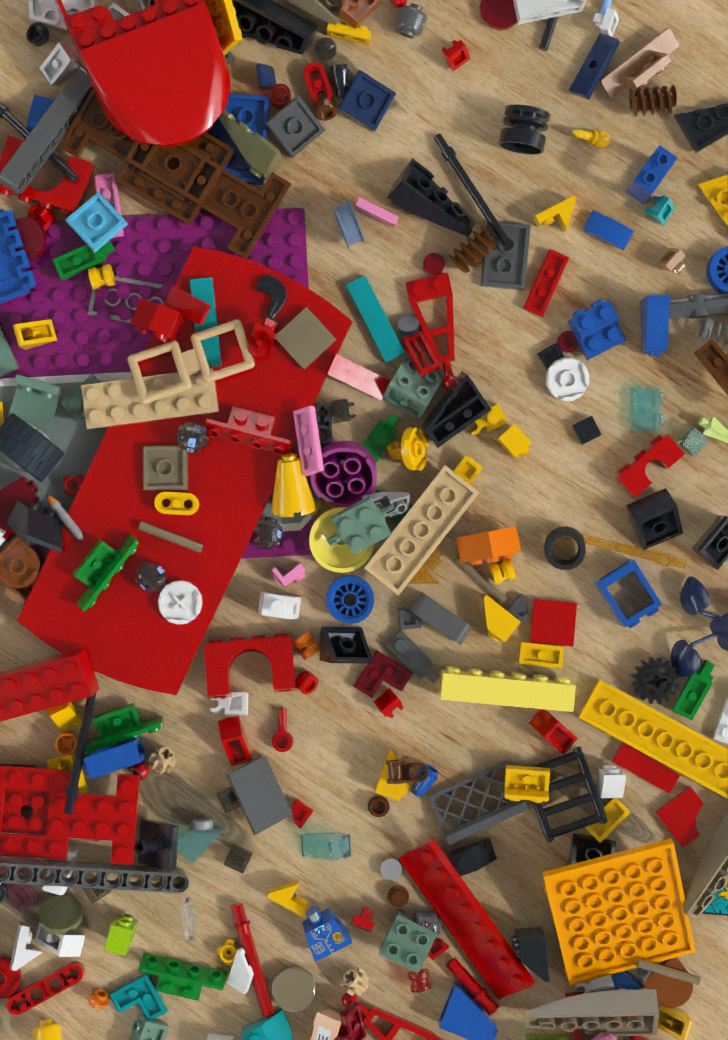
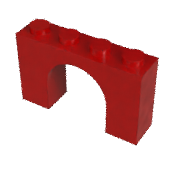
(65, 197)
(221, 655)

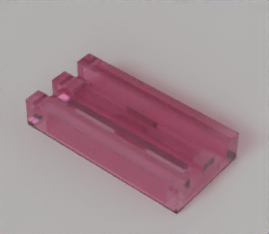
(33, 897)

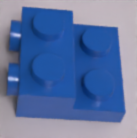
(596, 329)

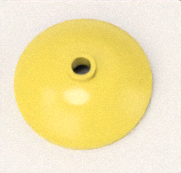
(338, 556)

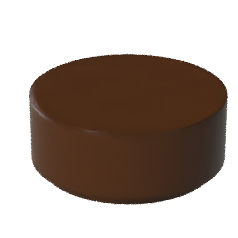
(325, 110)

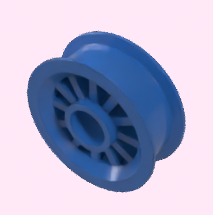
(712, 273)
(336, 613)

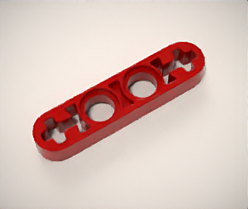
(44, 985)

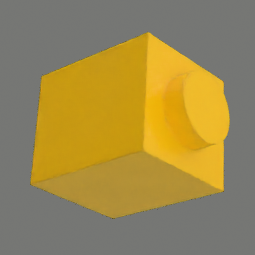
(515, 441)

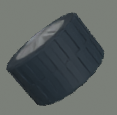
(28, 447)

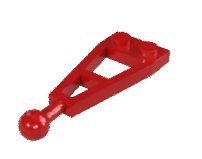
(429, 289)
(397, 1021)

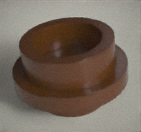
(378, 806)
(398, 896)

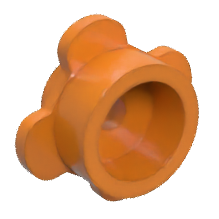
(98, 998)

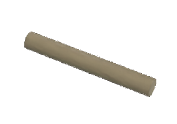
(170, 537)
(489, 587)
(670, 972)

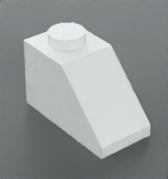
(61, 944)

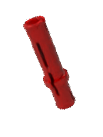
(478, 993)

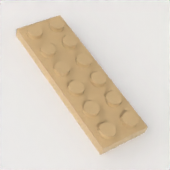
(119, 403)
(421, 530)

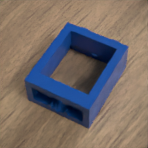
(651, 174)
(617, 574)
(114, 758)

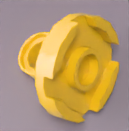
(410, 448)

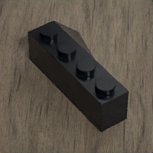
(274, 24)

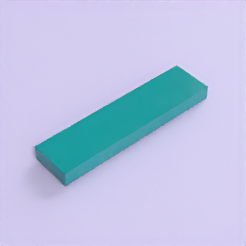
(204, 290)
(375, 319)

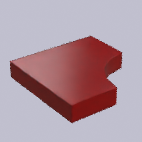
(680, 816)

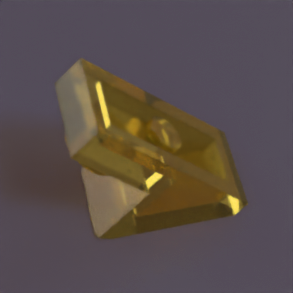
(422, 575)

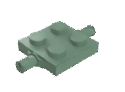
(361, 525)

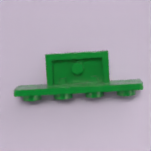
(100, 567)
(120, 725)
(181, 977)

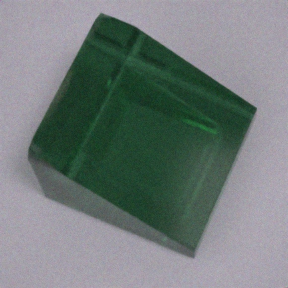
(693, 441)

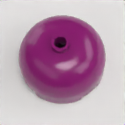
(348, 482)

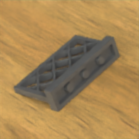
(482, 822)

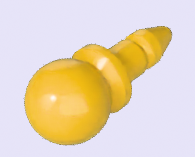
(599, 139)

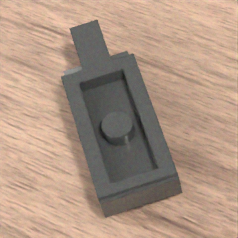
(412, 656)

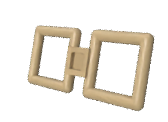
(191, 361)

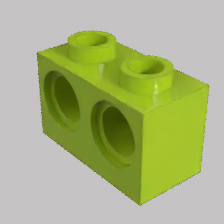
(121, 934)

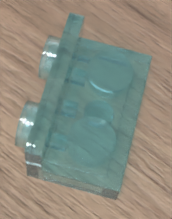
(645, 409)

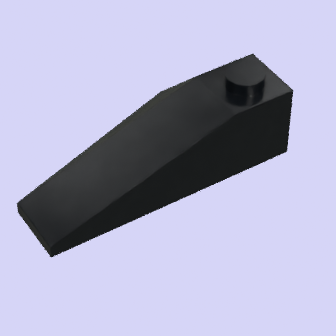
(422, 197)

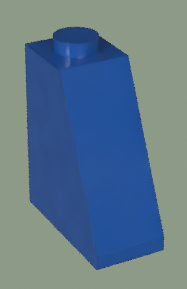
(654, 324)
(466, 1017)

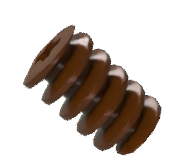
(652, 99)
(473, 250)

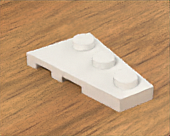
(47, 12)

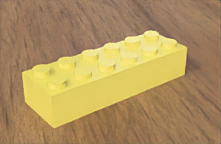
(507, 690)

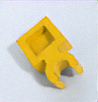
(491, 420)
(468, 469)

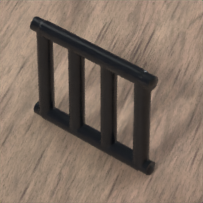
(584, 775)

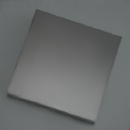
(294, 126)

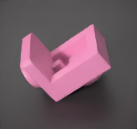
(294, 575)

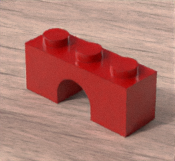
(634, 477)

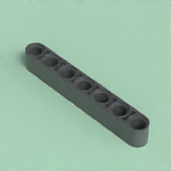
(46, 134)

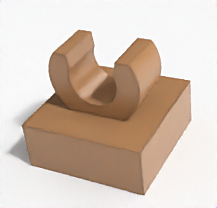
(672, 261)
(18, 595)

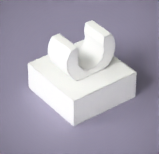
(606, 23)

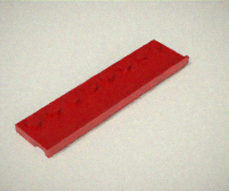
(466, 919)

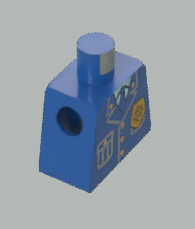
(325, 933)

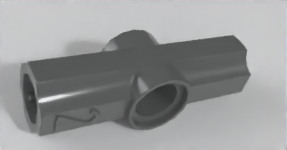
(698, 306)

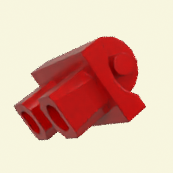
(262, 338)

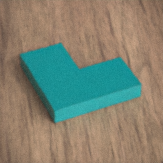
(140, 991)

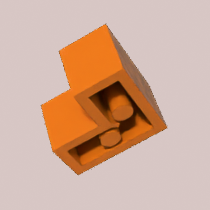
(488, 546)

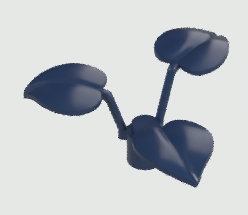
(693, 600)

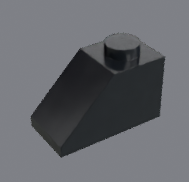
(472, 856)

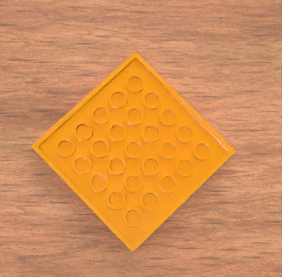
(619, 911)

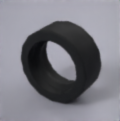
(564, 564)

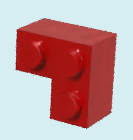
(158, 320)

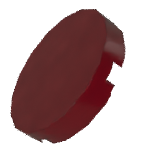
(498, 14)
(32, 237)

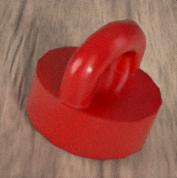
(306, 682)

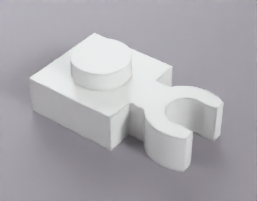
(233, 705)

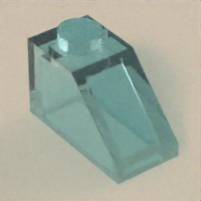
(195, 842)
(326, 845)

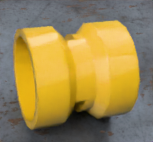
(96, 277)
(507, 571)

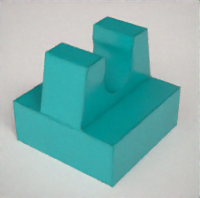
(662, 209)

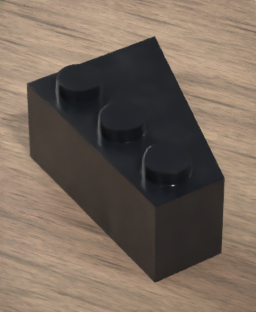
(455, 411)

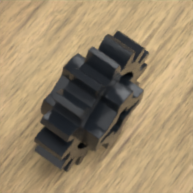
(656, 689)

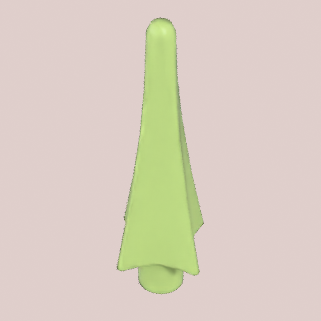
(714, 429)

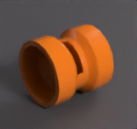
(307, 645)
(67, 743)

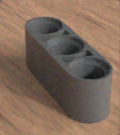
(440, 618)

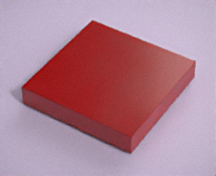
(553, 622)

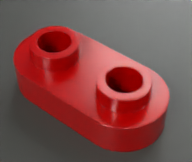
(317, 85)

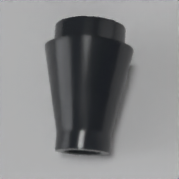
(341, 78)

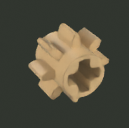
(162, 760)
(355, 981)

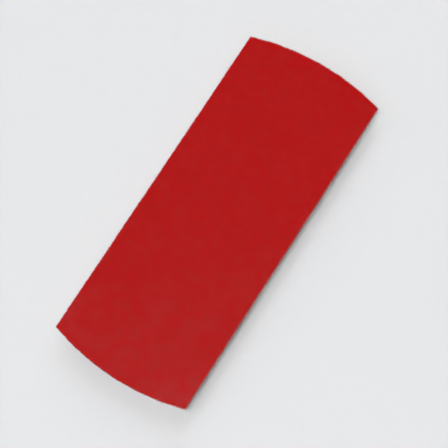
(231, 480)

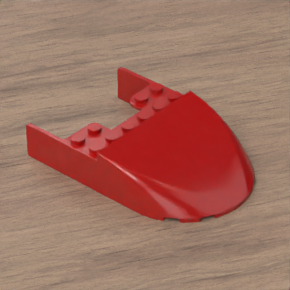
(154, 69)

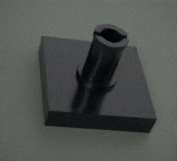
(158, 844)

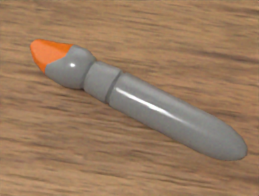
(67, 520)

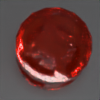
(278, 91)
(419, 981)

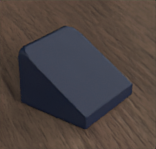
(266, 76)

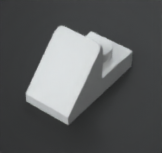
(59, 63)
(22, 954)

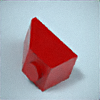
(553, 730)
(234, 740)

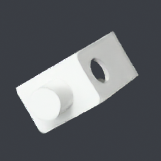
(279, 605)

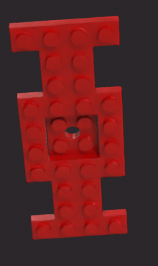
(92, 818)

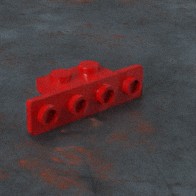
(249, 429)

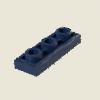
(594, 66)

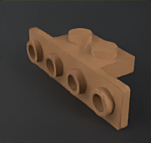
(641, 65)

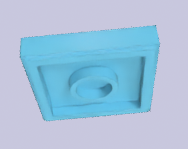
(96, 222)

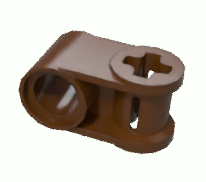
(404, 771)

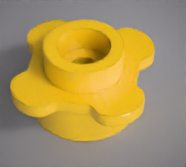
(222, 951)

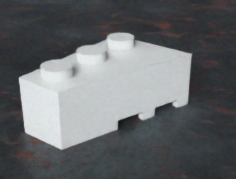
(537, 10)

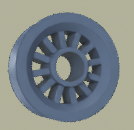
(348, 223)

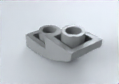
(400, 500)

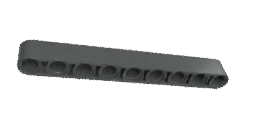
(99, 881)

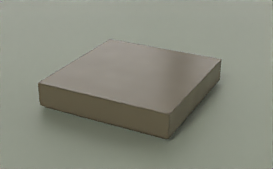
(305, 338)
(165, 468)

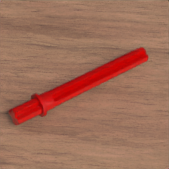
(252, 959)

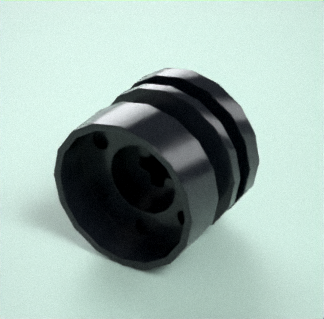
(523, 129)

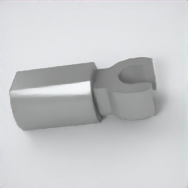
(599, 984)

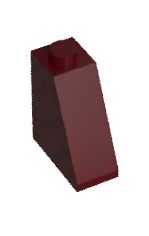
(20, 490)

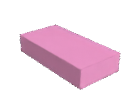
(376, 212)

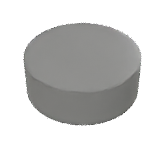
(202, 824)
(390, 868)

